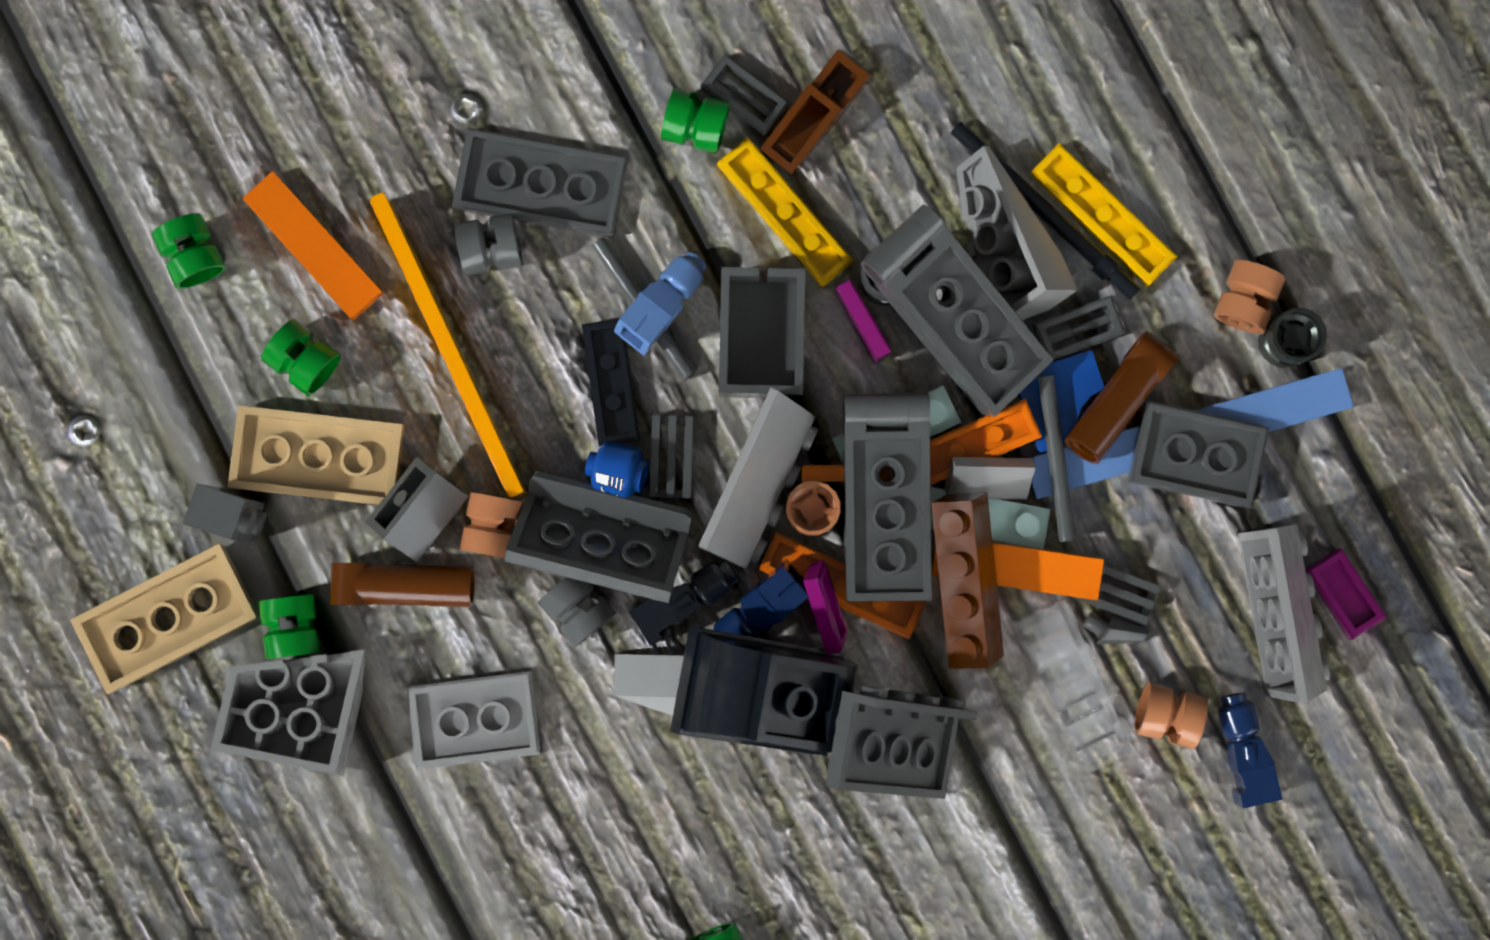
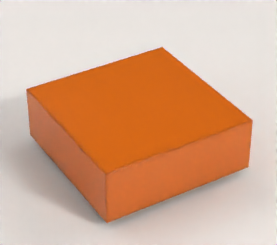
(823, 473)

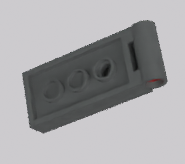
(971, 326)
(891, 520)

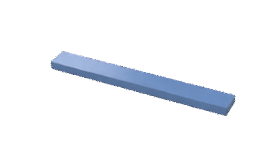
(1269, 408)

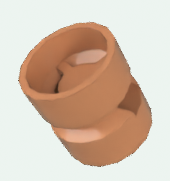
(1249, 296)
(812, 508)
(490, 524)
(1177, 717)

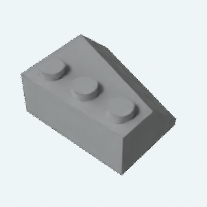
(293, 711)

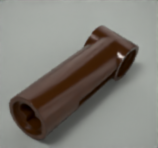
(1121, 397)
(402, 585)

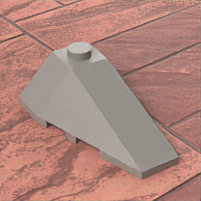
(1010, 239)

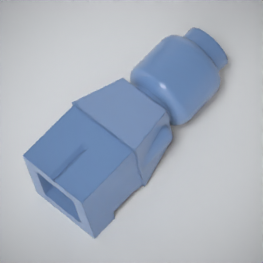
(660, 302)

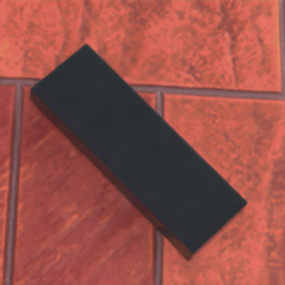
(610, 383)

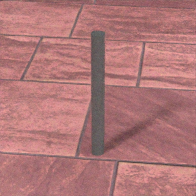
(631, 291)
(1056, 458)

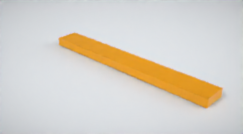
(448, 346)

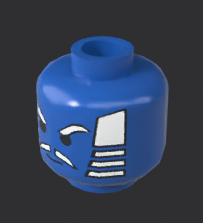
(617, 469)

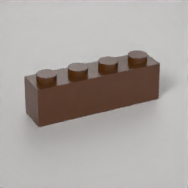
(967, 580)

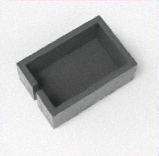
(761, 332)

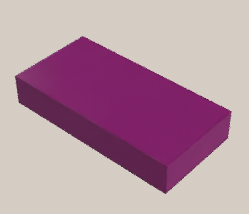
(863, 321)
(1345, 594)
(825, 607)

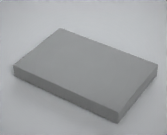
(473, 720)

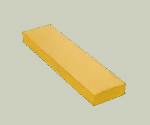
(784, 212)
(1103, 215)

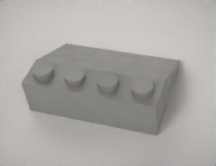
(758, 479)
(1283, 613)

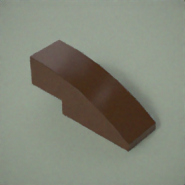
(816, 111)

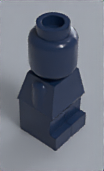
(766, 603)
(1247, 754)

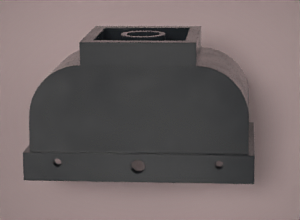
(760, 691)

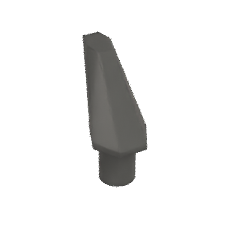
(1114, 630)

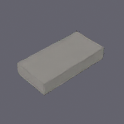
(997, 476)

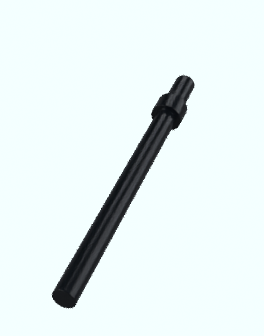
(1103, 265)

